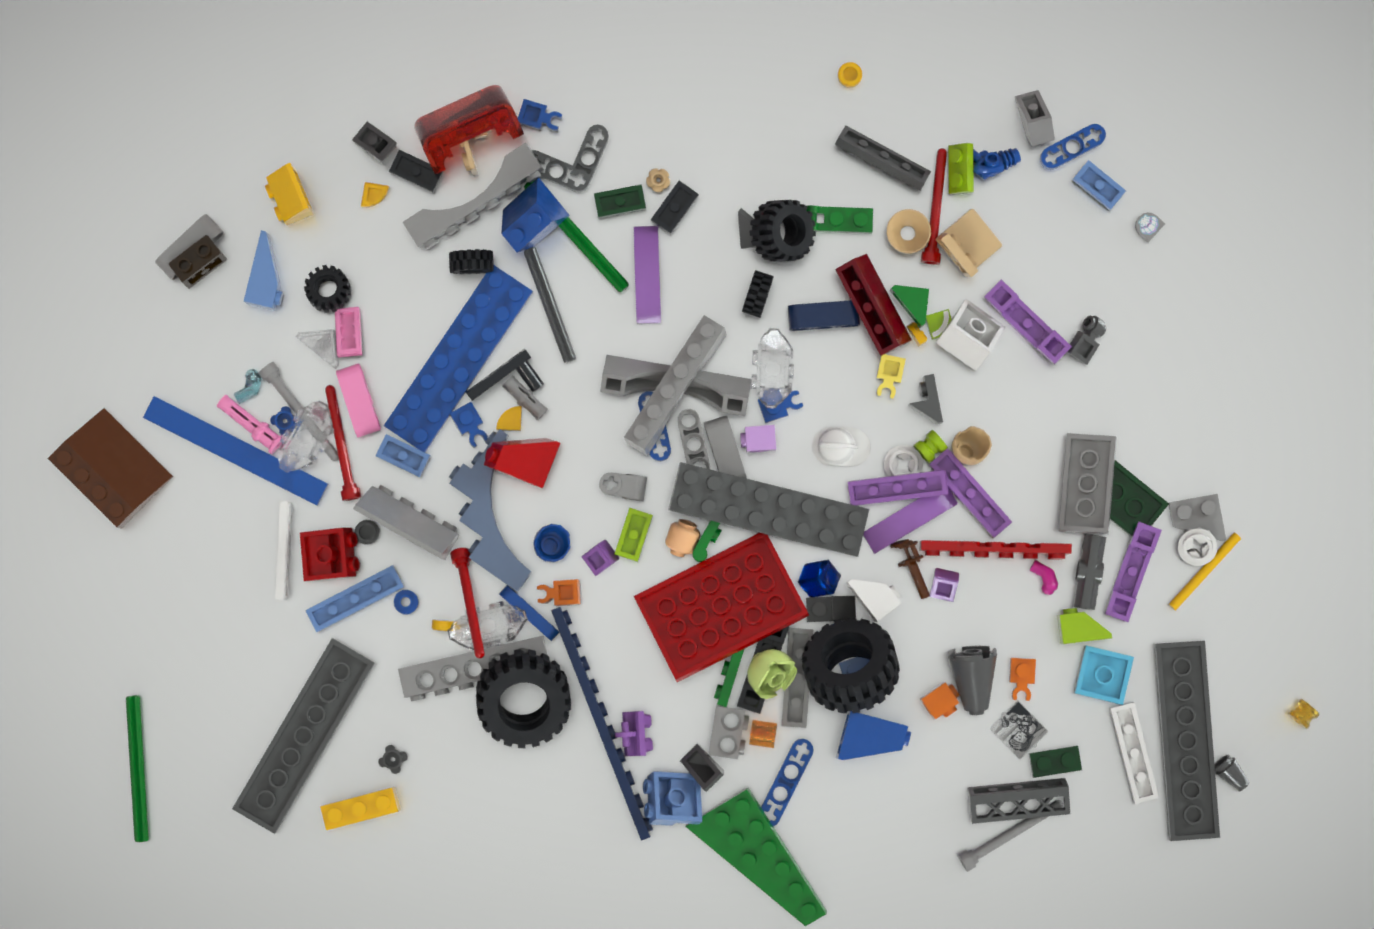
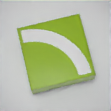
(938, 322)

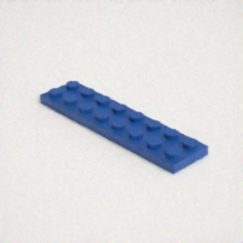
(458, 358)

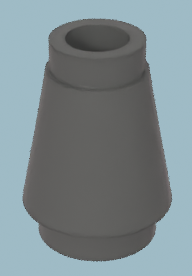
(1231, 772)

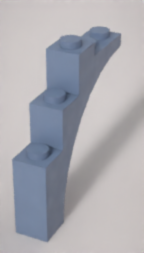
(492, 550)

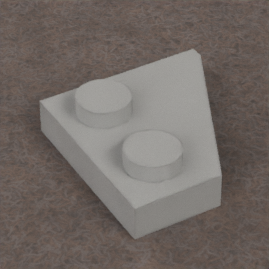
(1197, 513)

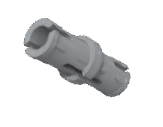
(524, 397)

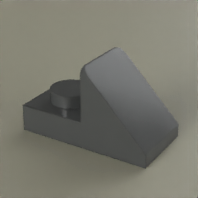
(374, 142)
(931, 407)
(830, 608)

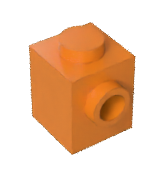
(941, 700)

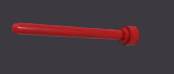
(931, 253)
(350, 489)
(461, 560)

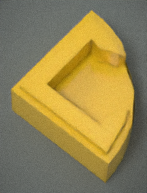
(373, 194)
(918, 336)
(510, 419)

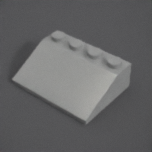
(408, 522)

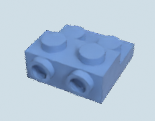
(672, 799)

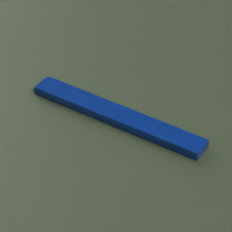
(234, 450)

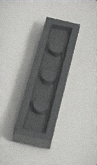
(882, 158)

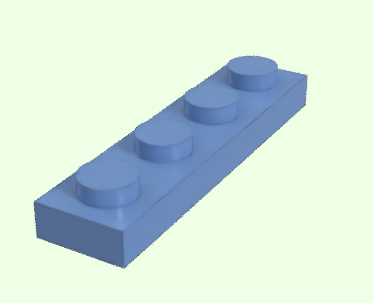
(354, 598)

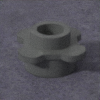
(385, 761)

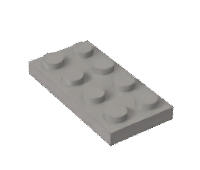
(1087, 483)

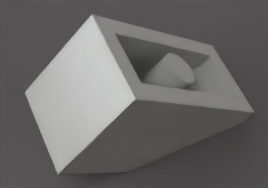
(1035, 118)

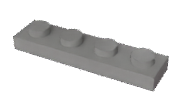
(797, 694)

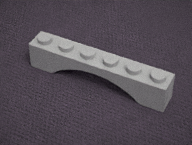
(516, 169)
(722, 391)
(661, 404)

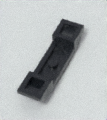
(749, 698)

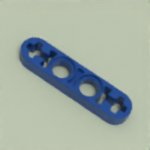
(789, 784)

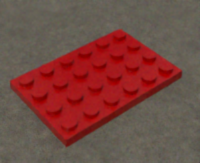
(721, 606)

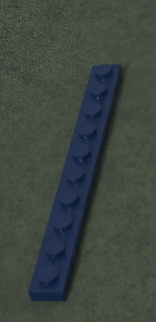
(598, 713)

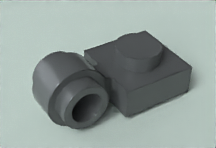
(1084, 343)

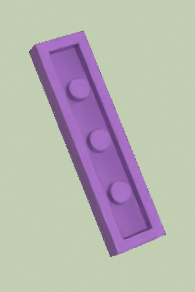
(898, 487)
(971, 494)

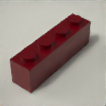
(873, 304)

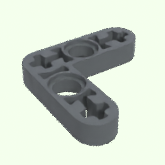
(578, 166)

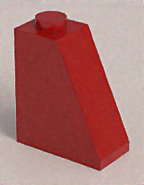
(523, 459)

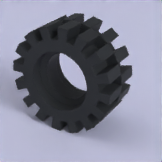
(471, 261)
(321, 276)
(757, 293)

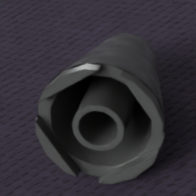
(974, 676)

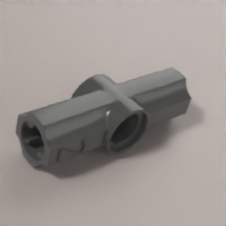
(1089, 571)

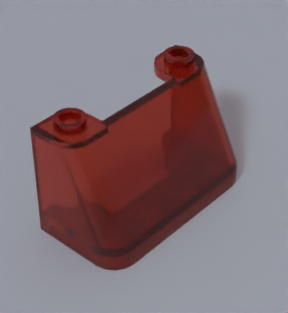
(463, 121)

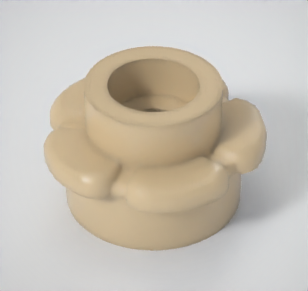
(658, 186)

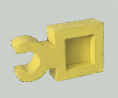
(890, 371)

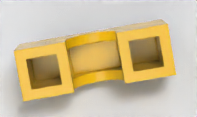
(360, 808)

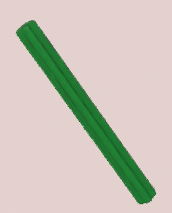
(592, 253)
(137, 768)

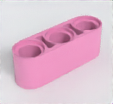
(358, 400)

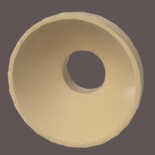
(912, 219)

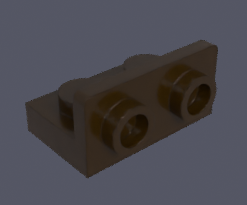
(197, 261)

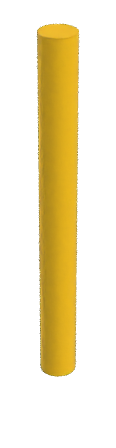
(1204, 571)

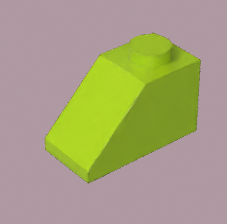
(1079, 627)

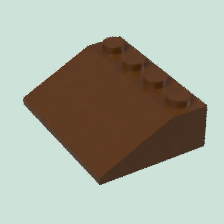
(110, 468)

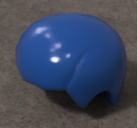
(552, 543)

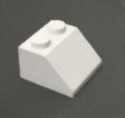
(971, 335)
(875, 597)

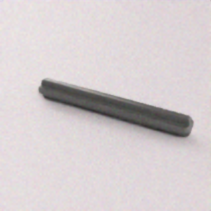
(549, 305)

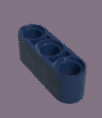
(822, 315)

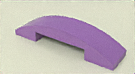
(647, 274)
(1027, 323)
(907, 520)
(1132, 571)

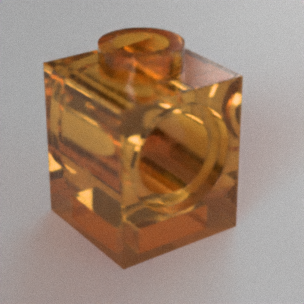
(762, 733)

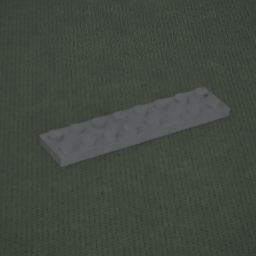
(768, 509)
(303, 735)
(1187, 741)

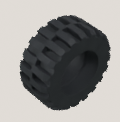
(855, 689)
(529, 727)

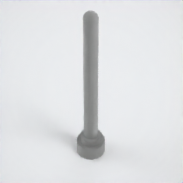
(271, 375)
(971, 857)

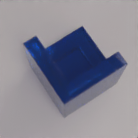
(819, 578)

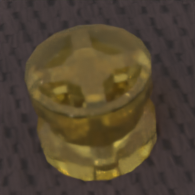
(1303, 714)

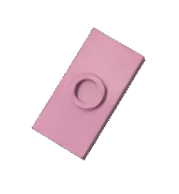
(348, 332)

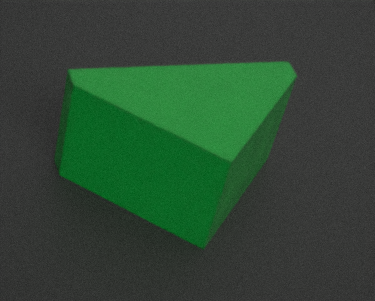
(914, 302)

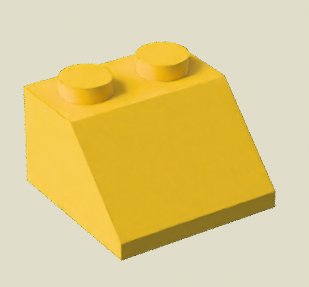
(289, 195)

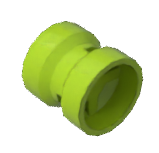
(932, 445)

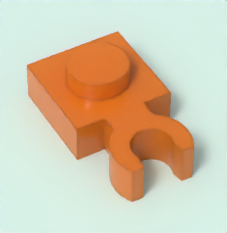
(564, 593)
(1022, 673)

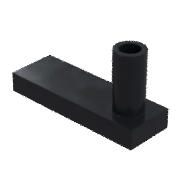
(517, 362)

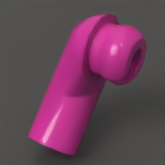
(1048, 577)

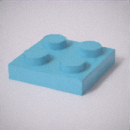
(1104, 675)

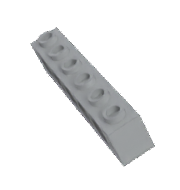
(411, 675)

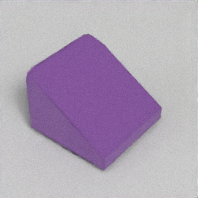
(600, 557)
(944, 584)

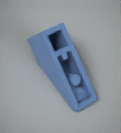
(264, 283)

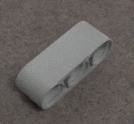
(199, 229)
(693, 432)
(724, 447)

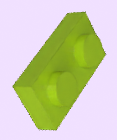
(961, 168)
(633, 534)

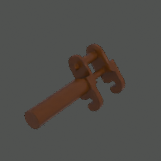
(912, 565)

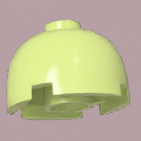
(770, 672)

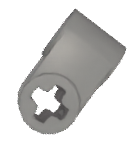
(628, 486)

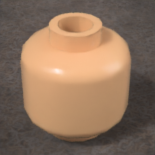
(682, 537)

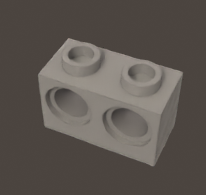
(721, 731)

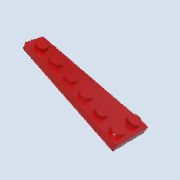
(1055, 551)

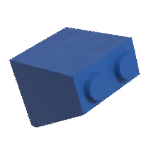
(531, 216)
(870, 736)

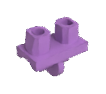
(634, 733)

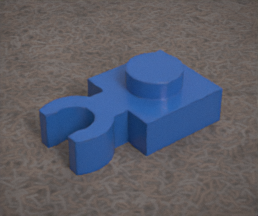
(534, 115)
(780, 411)
(468, 420)

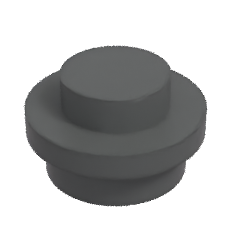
(367, 532)

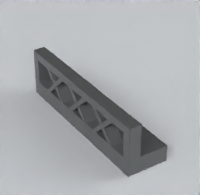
(1015, 792)

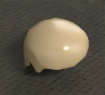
(971, 445)

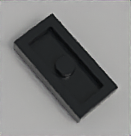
(415, 171)
(674, 207)

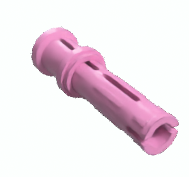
(259, 431)

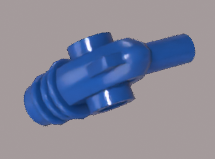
(994, 163)

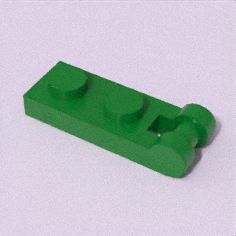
(843, 219)
(710, 534)
(729, 671)

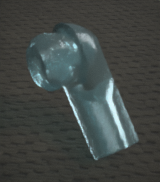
(251, 387)

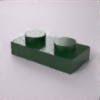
(620, 201)
(1055, 761)

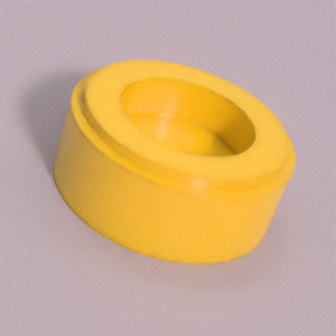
(849, 74)
(441, 625)

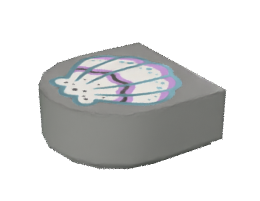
(1148, 225)

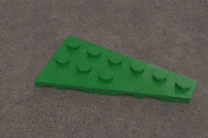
(750, 844)

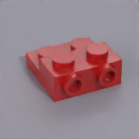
(329, 554)

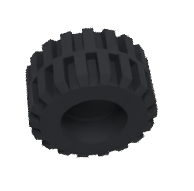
(767, 233)

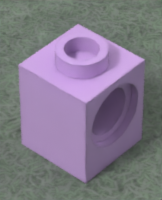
(759, 438)

